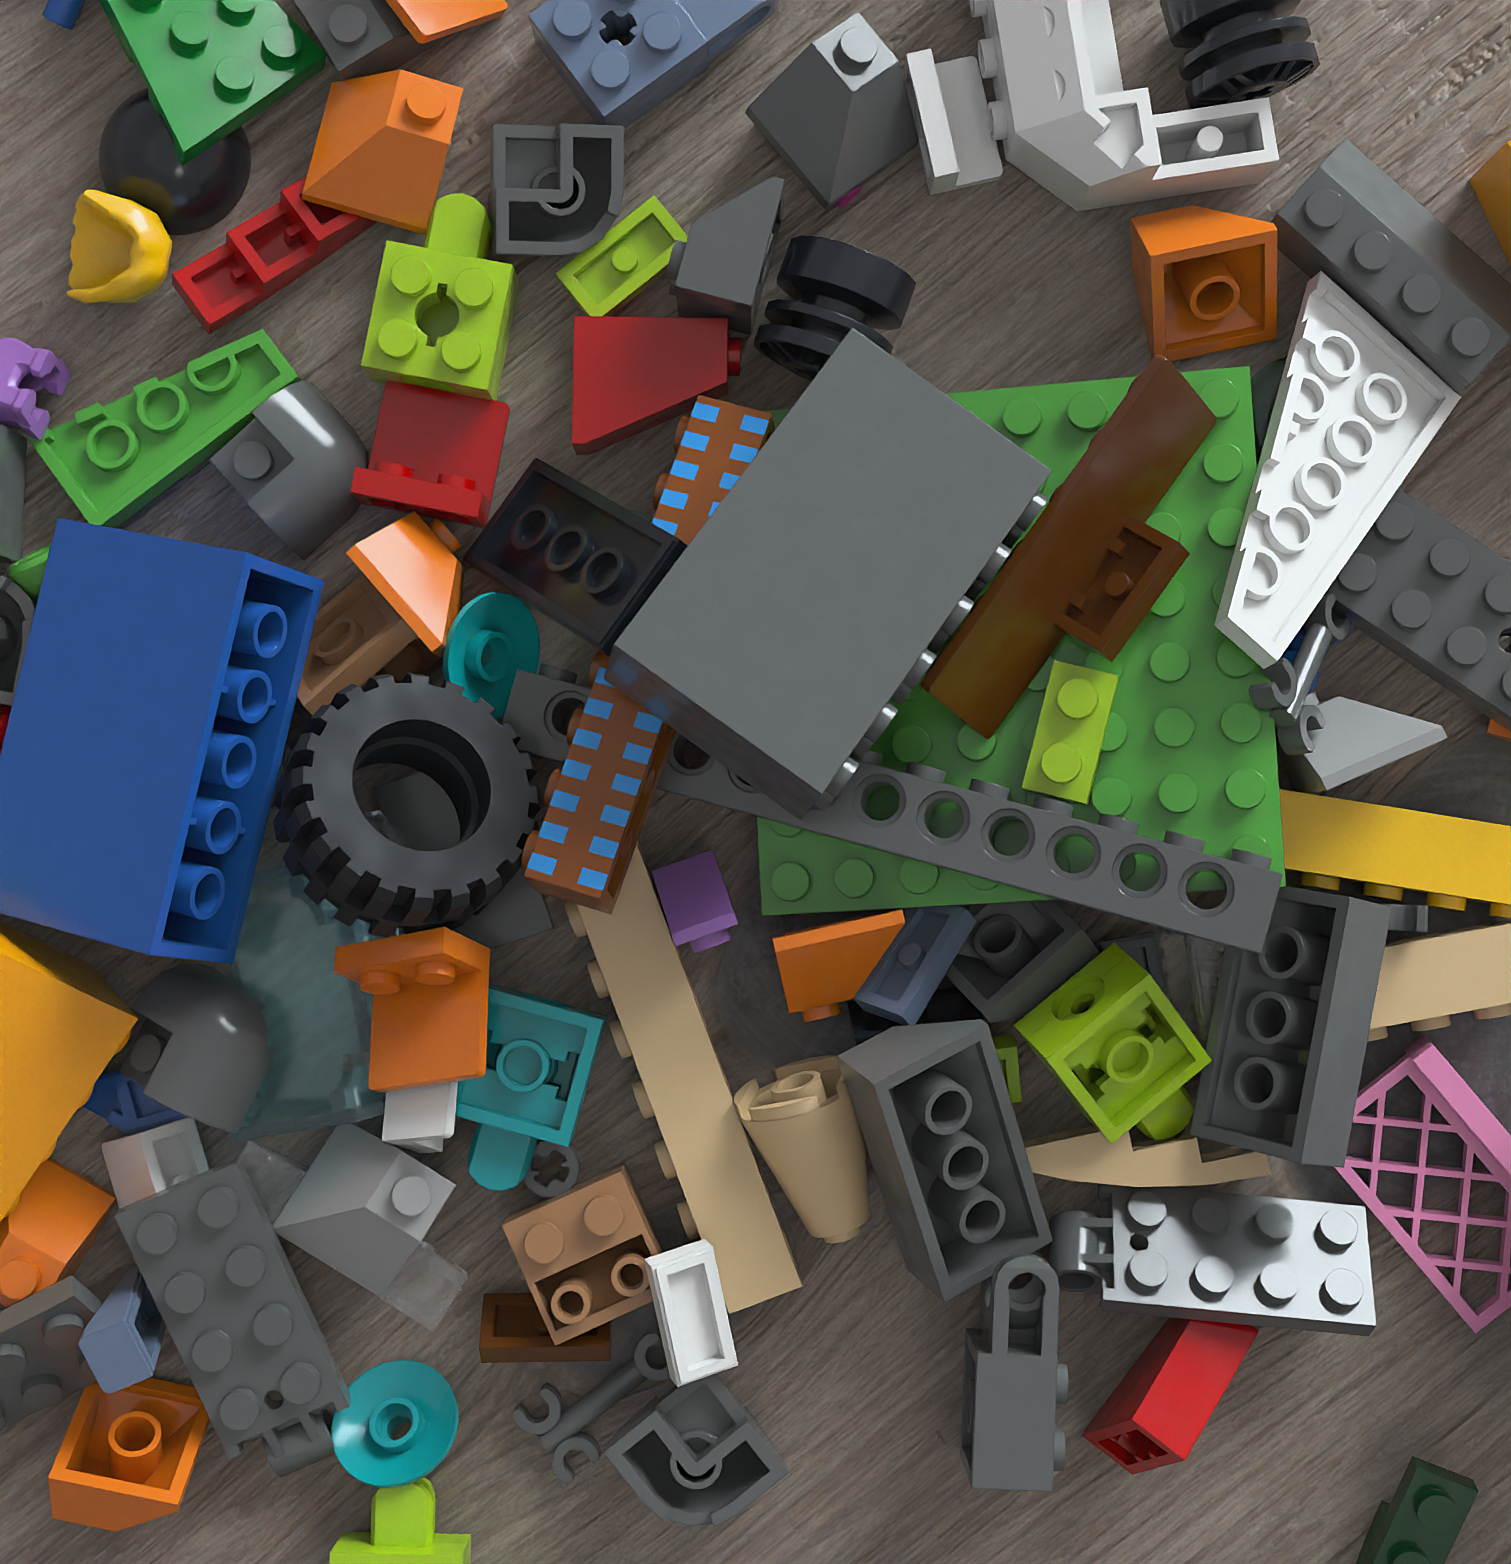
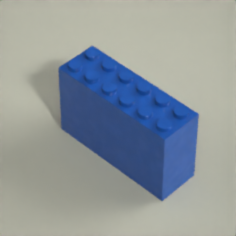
(149, 738)

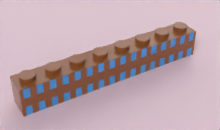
(614, 742)

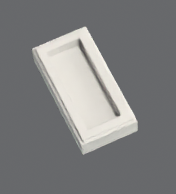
(691, 1312)

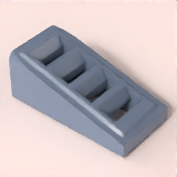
(124, 1335)

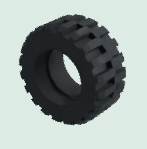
(453, 745)

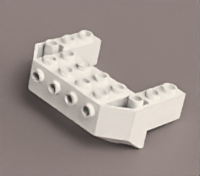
(1086, 137)

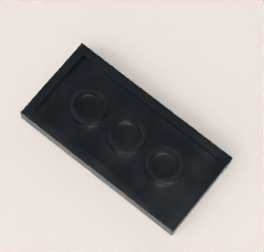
(573, 554)

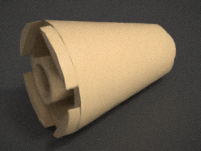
(811, 1144)

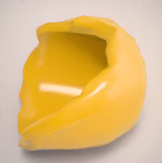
(116, 250)

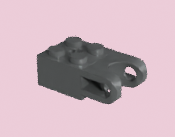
(1014, 1381)

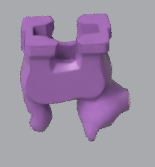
(21, 375)

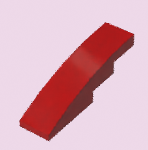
(264, 257)

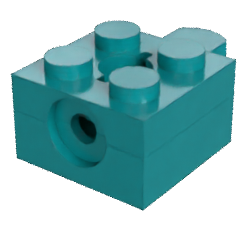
(532, 1083)

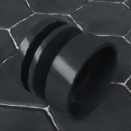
(1240, 48)
(834, 291)

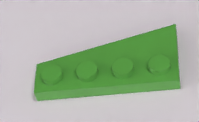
(142, 444)

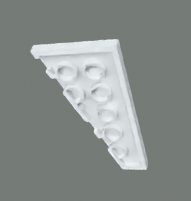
(1335, 451)

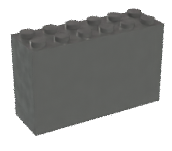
(829, 577)

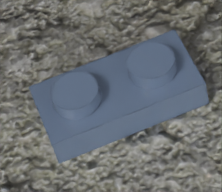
(915, 963)

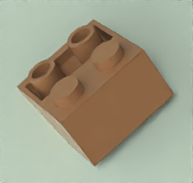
(585, 1252)

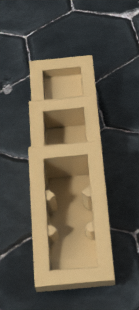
(1089, 1157)

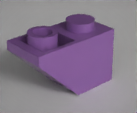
(696, 901)

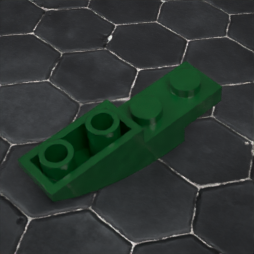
(1421, 1518)

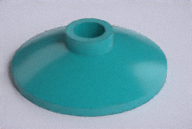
(487, 647)
(381, 1402)

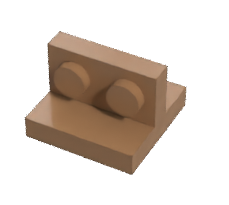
(355, 640)

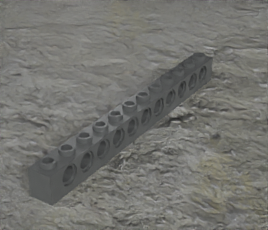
(1242, 921)

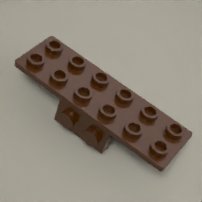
(1087, 559)

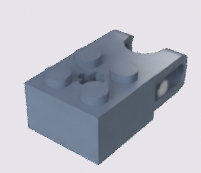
(666, 51)

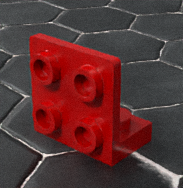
(434, 454)

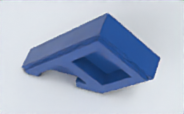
(126, 1106)

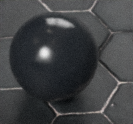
(142, 166)

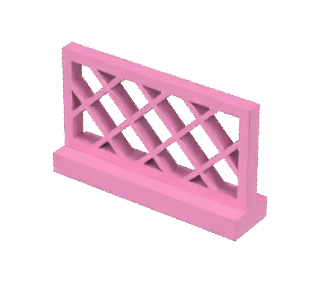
(1481, 1136)

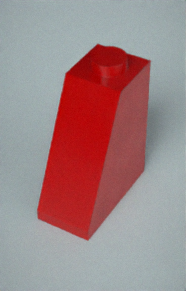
(644, 373)
(1169, 1393)

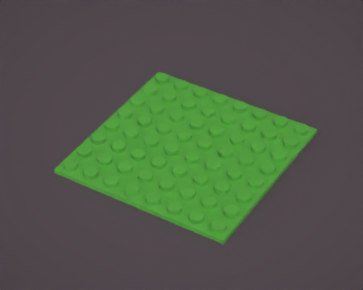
(1182, 730)

